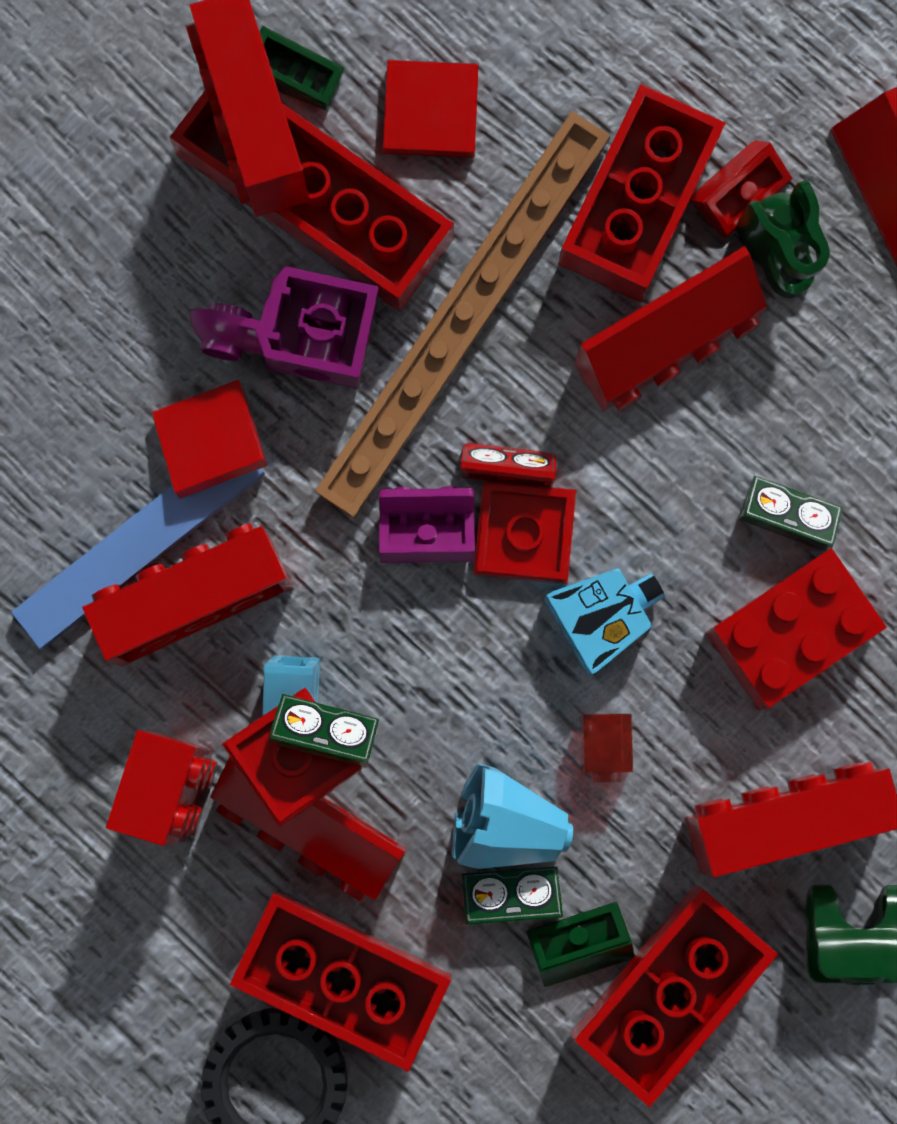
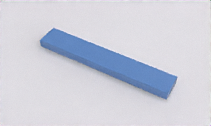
(122, 556)

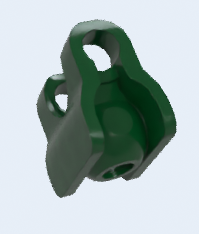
(780, 234)
(845, 953)

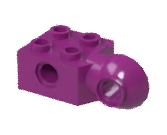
(307, 329)

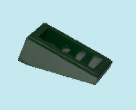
(300, 55)

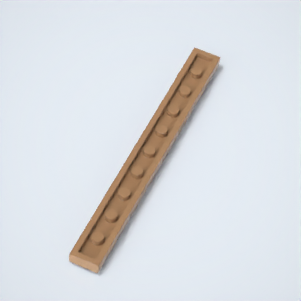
(462, 315)

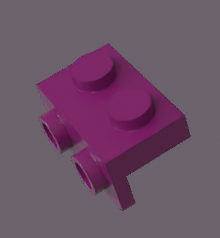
(426, 525)

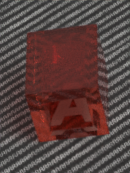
(606, 746)

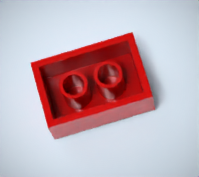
(796, 630)
(161, 789)

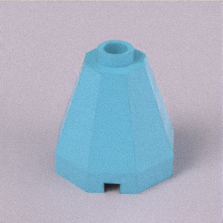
(506, 823)

